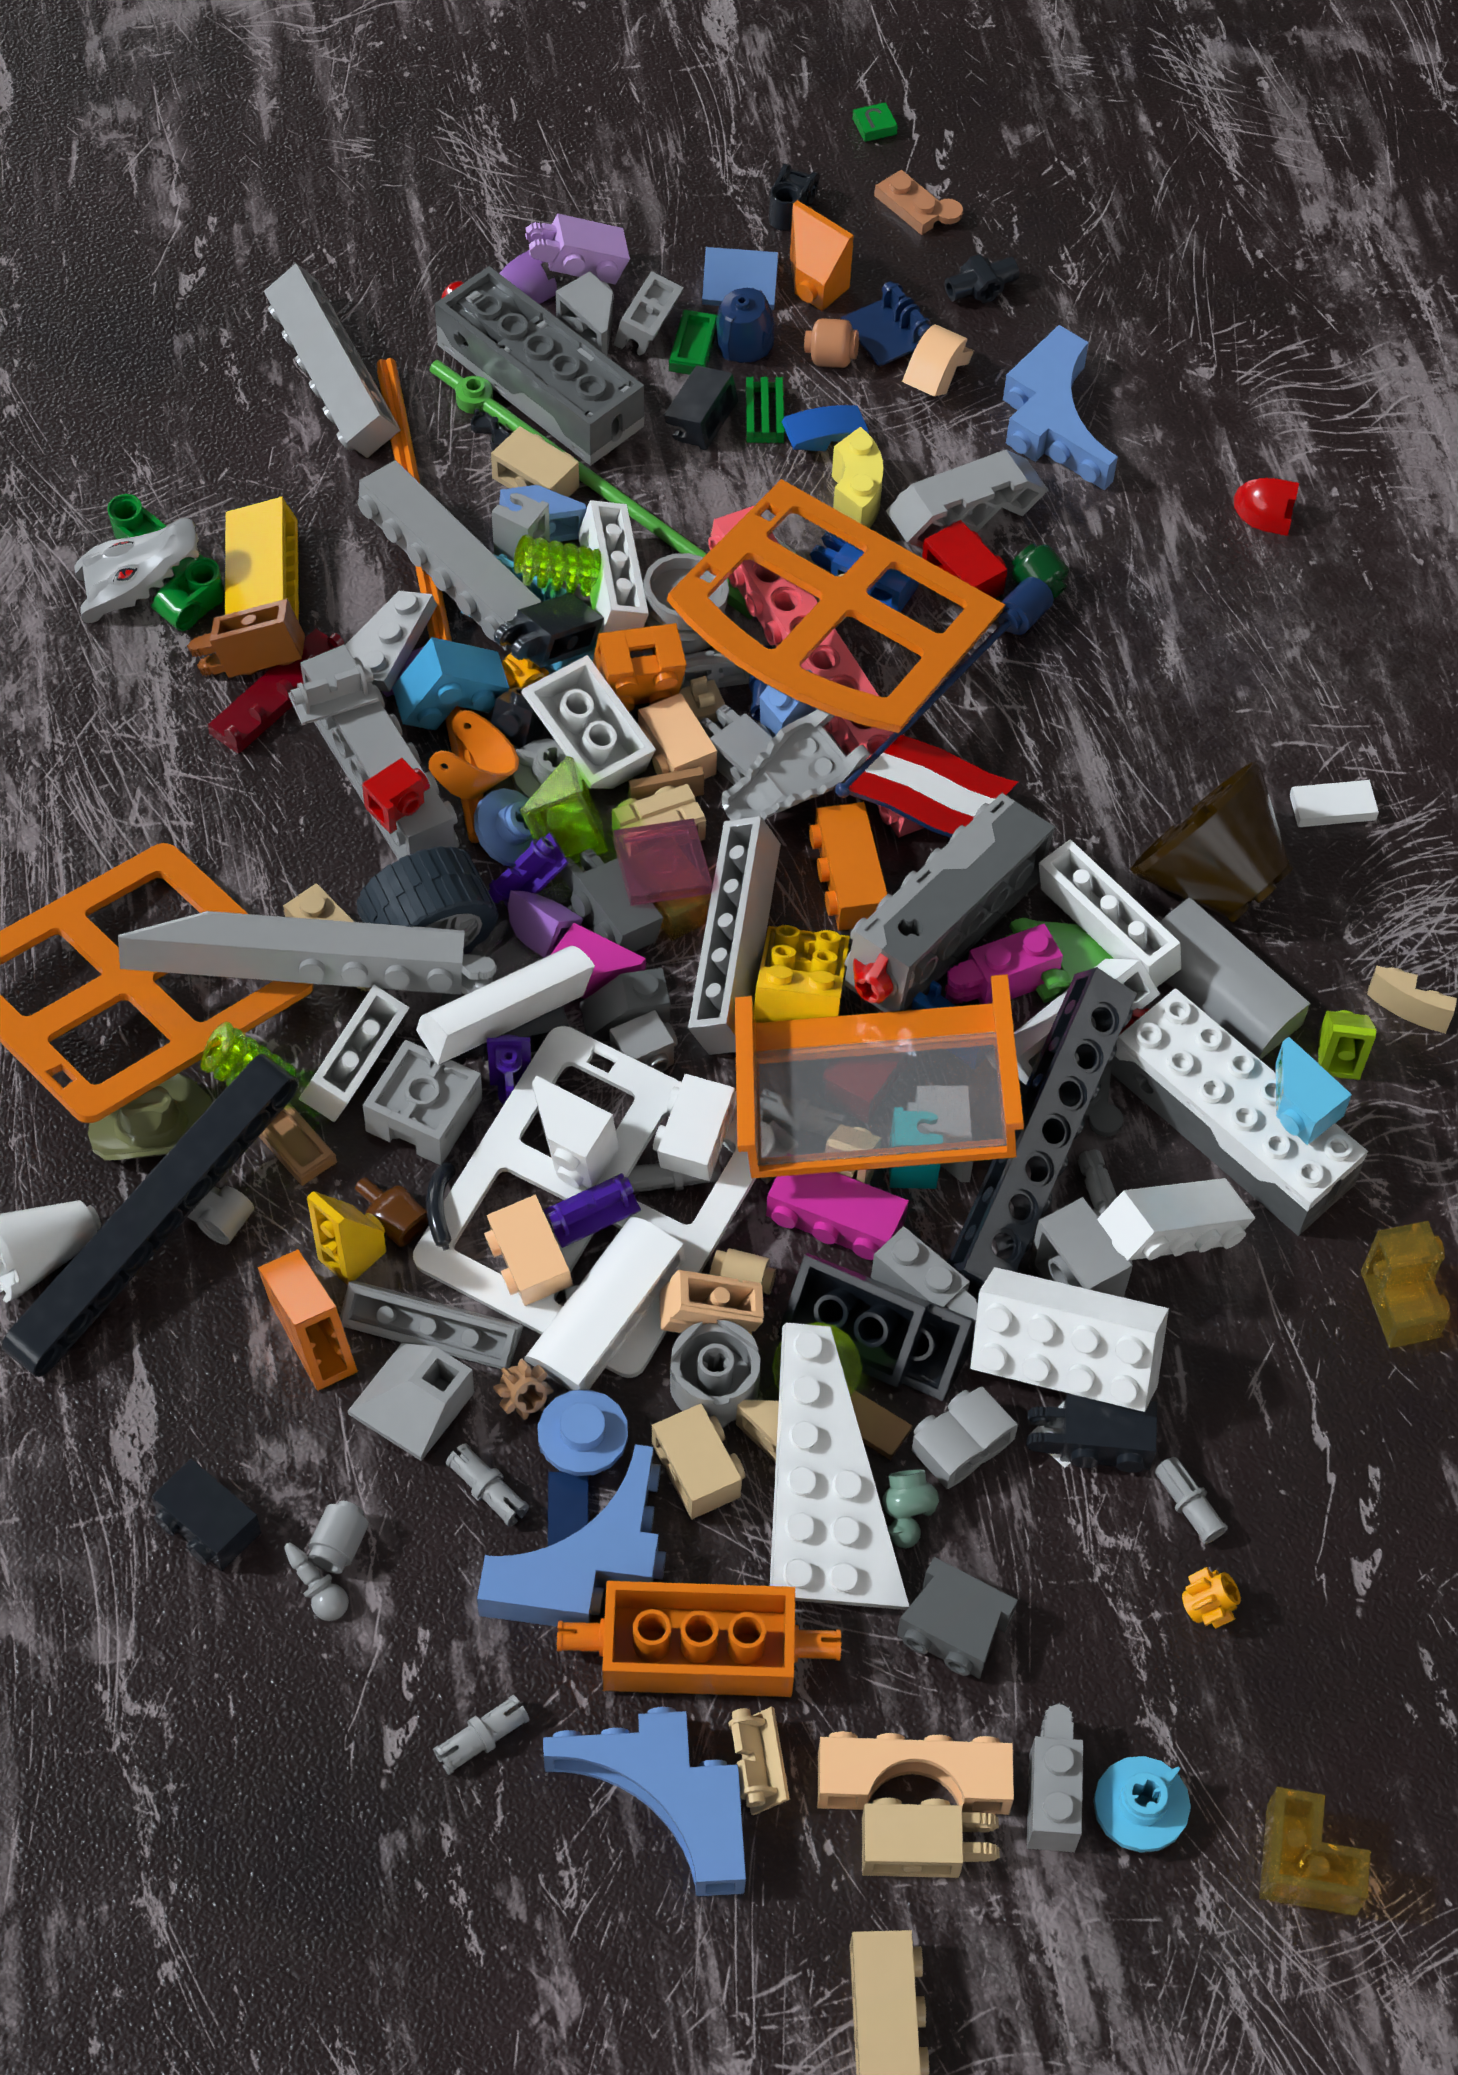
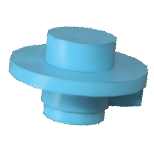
(1142, 1804)

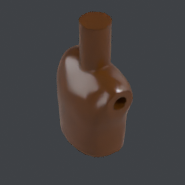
(395, 1210)

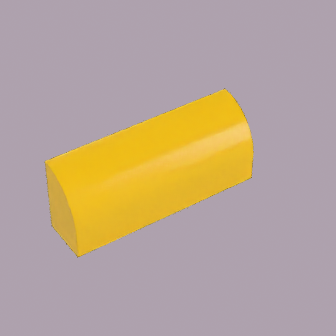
(261, 556)

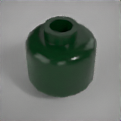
(1043, 564)

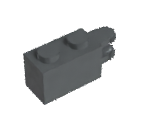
(605, 905)

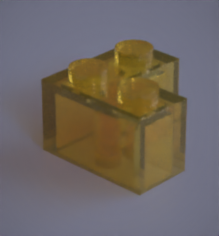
(1402, 1283)
(1301, 1866)

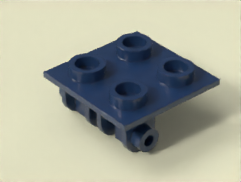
(889, 325)

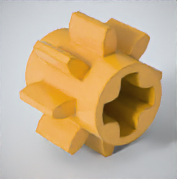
(522, 672)
(1211, 1597)

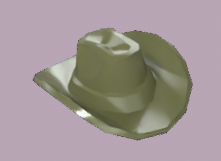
(150, 1122)

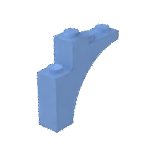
(1046, 412)
(571, 1575)
(653, 1765)

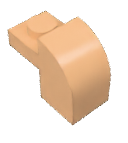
(936, 360)

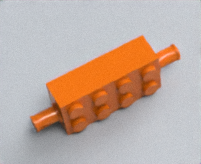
(699, 1639)

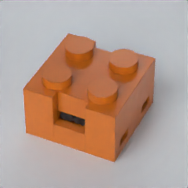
(641, 663)

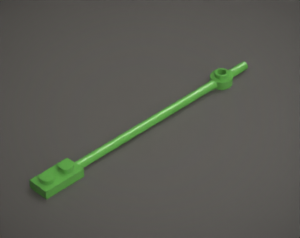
(477, 392)

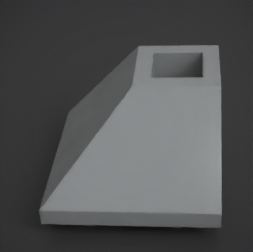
(415, 1397)

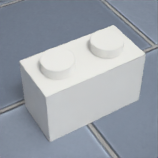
(695, 1127)

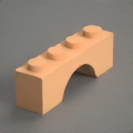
(973, 1772)

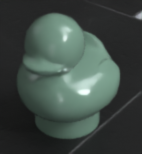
(905, 1498)

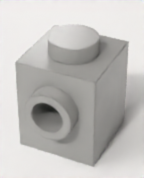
(646, 1040)

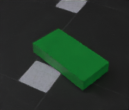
(693, 341)

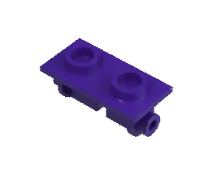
(532, 870)
(507, 1062)
(592, 1210)

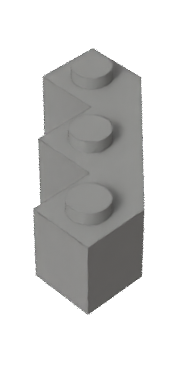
(966, 494)

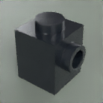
(516, 718)

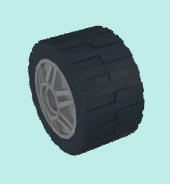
(431, 891)

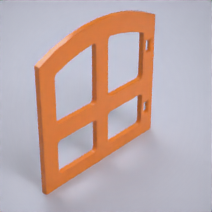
(839, 599)

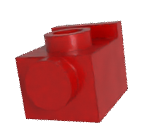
(394, 793)

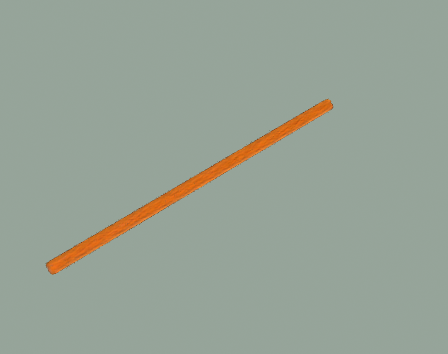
(438, 623)

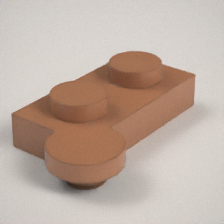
(915, 203)

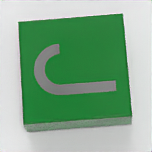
(875, 122)

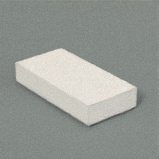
(1334, 803)

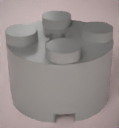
(715, 1368)

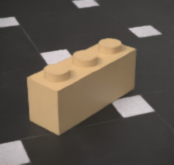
(887, 2004)

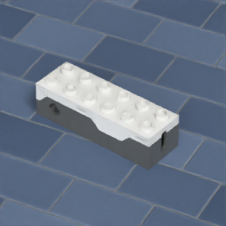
(1227, 1109)

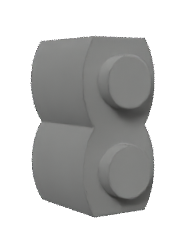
(963, 1436)

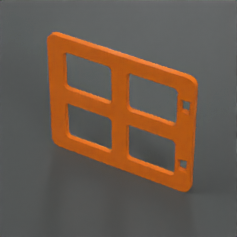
(30, 1036)

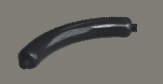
(435, 1204)

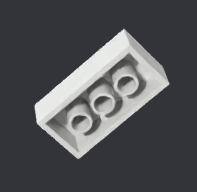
(1069, 1338)

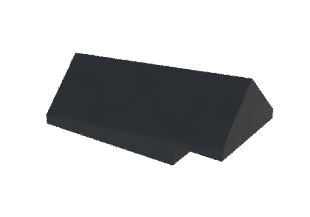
(894, 1331)

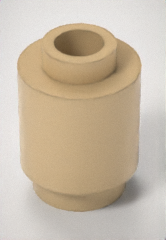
(744, 1266)

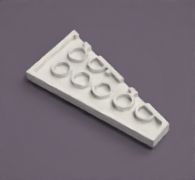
(826, 1505)

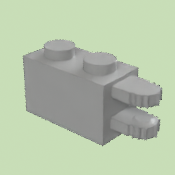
(737, 742)
(918, 1270)
(1055, 1784)

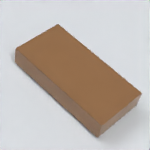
(297, 1145)

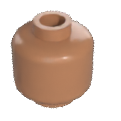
(832, 343)

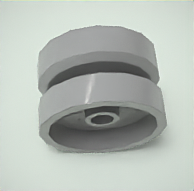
(660, 580)

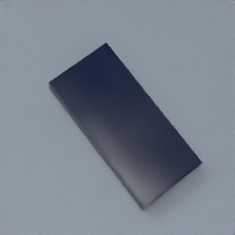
(566, 1505)

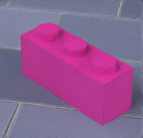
(837, 1210)

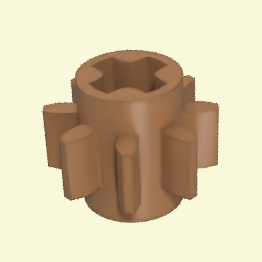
(523, 1389)

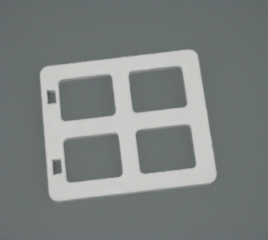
(504, 1152)

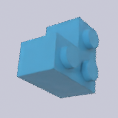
(447, 677)

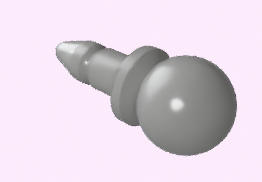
(327, 1599)

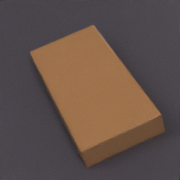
(648, 786)
(878, 1426)

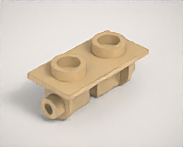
(762, 1763)

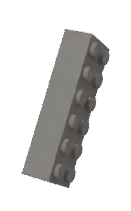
(368, 742)

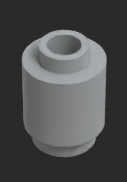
(337, 1536)

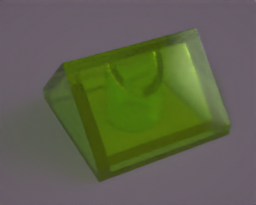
(567, 811)

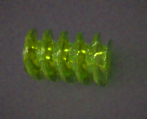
(557, 563)
(230, 1052)

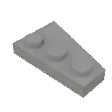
(391, 636)

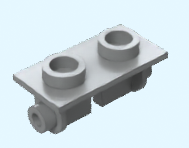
(333, 696)

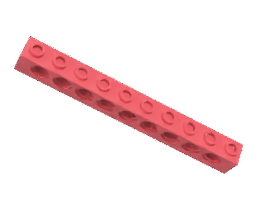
(779, 610)

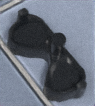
(484, 423)

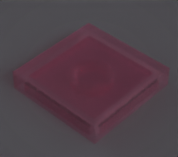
(662, 862)

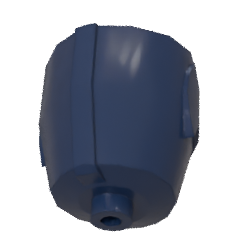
(745, 326)

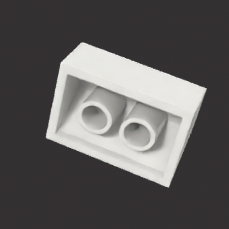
(590, 724)

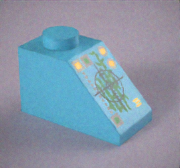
(1306, 1094)

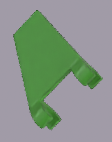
(1078, 951)

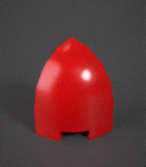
(1267, 504)

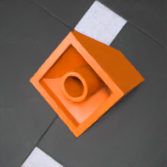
(819, 257)

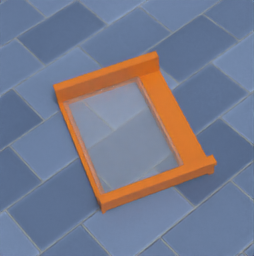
(877, 1088)

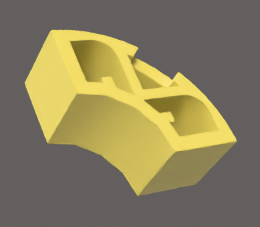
(859, 477)

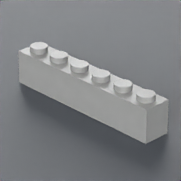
(331, 362)
(443, 548)
(734, 930)

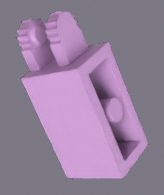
(579, 246)

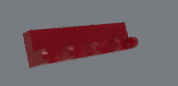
(267, 697)

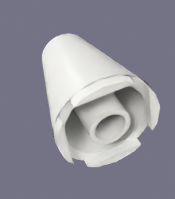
(40, 1242)

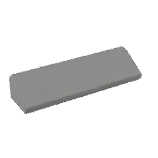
(430, 1323)

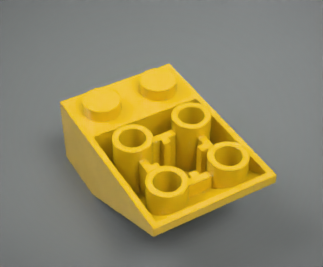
(800, 974)

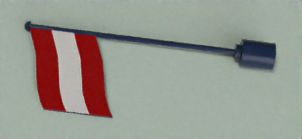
(927, 780)

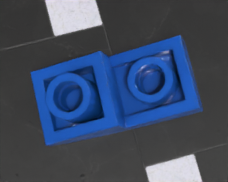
(819, 426)

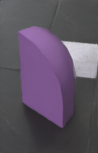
(530, 277)
(539, 921)

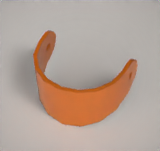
(490, 750)

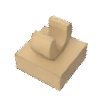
(703, 698)

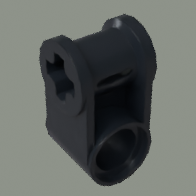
(789, 188)

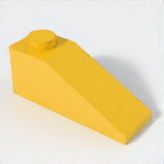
(344, 1236)

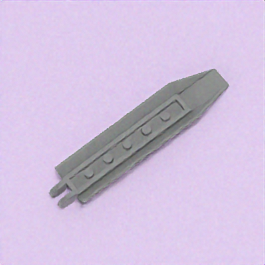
(308, 952)

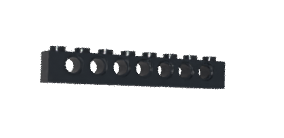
(1110, 1005)

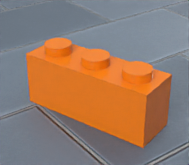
(847, 863)

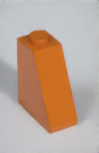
(308, 1319)

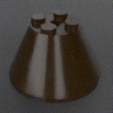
(1223, 849)

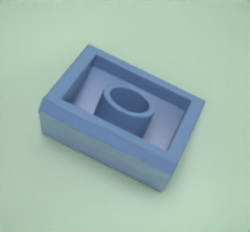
(737, 269)

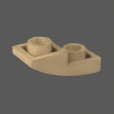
(1397, 994)

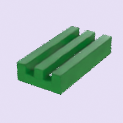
(764, 387)

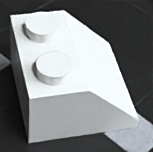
(577, 1134)

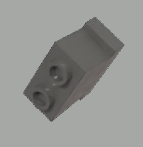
(955, 1618)

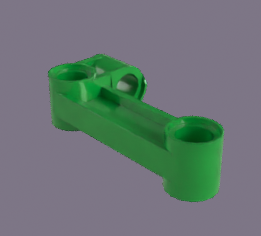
(195, 582)

